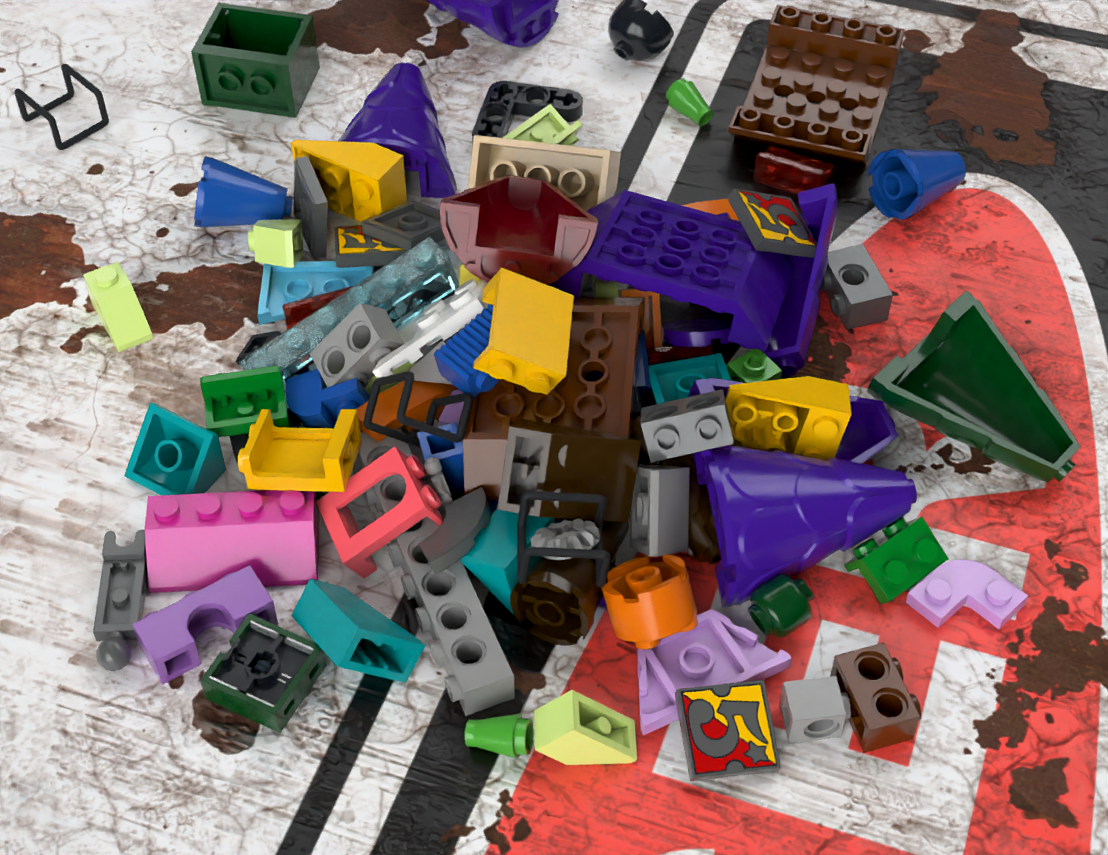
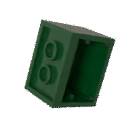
(256, 59)

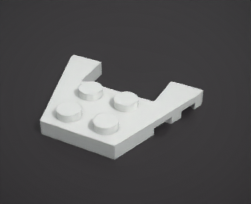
(435, 322)

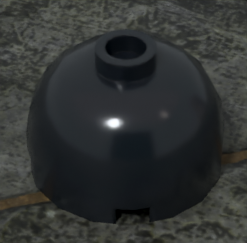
(638, 32)

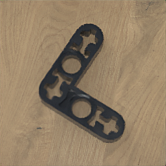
(515, 102)

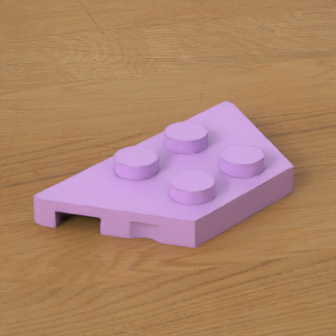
(704, 656)

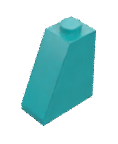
(356, 633)

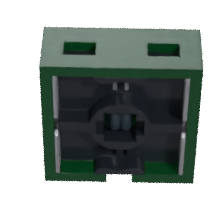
(264, 673)

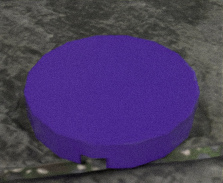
(695, 332)

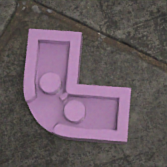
(970, 584)

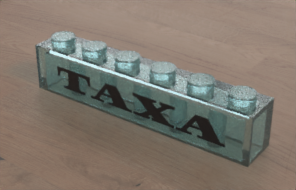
(399, 287)

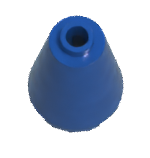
(913, 179)
(237, 197)

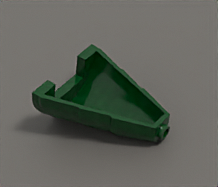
(979, 394)

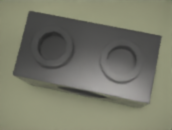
(856, 288)

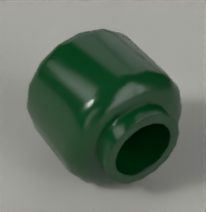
(781, 605)

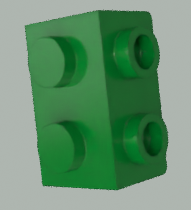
(237, 398)
(898, 558)

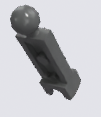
(120, 599)

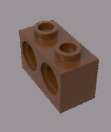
(875, 696)

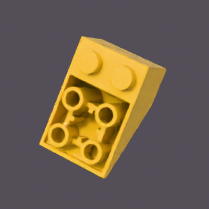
(356, 176)
(790, 415)

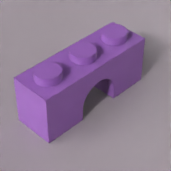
(171, 633)

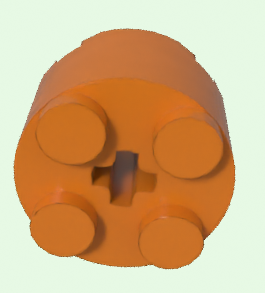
(650, 600)

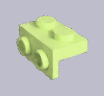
(547, 127)

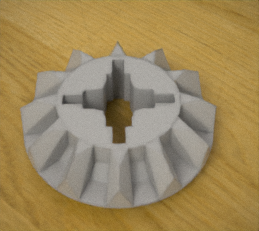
(567, 534)

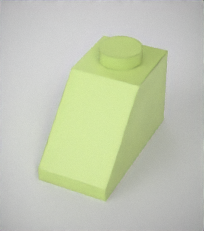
(277, 242)
(117, 306)
(584, 732)

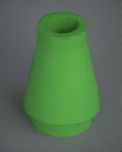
(687, 100)
(503, 735)

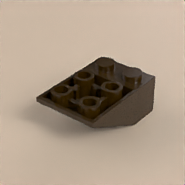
(568, 461)

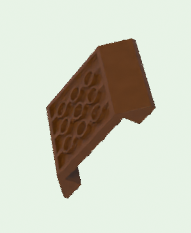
(824, 62)
(600, 340)

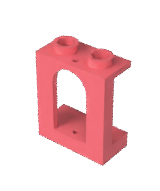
(418, 502)

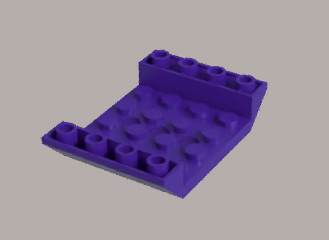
(689, 259)

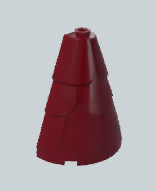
(517, 227)

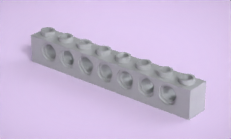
(475, 684)

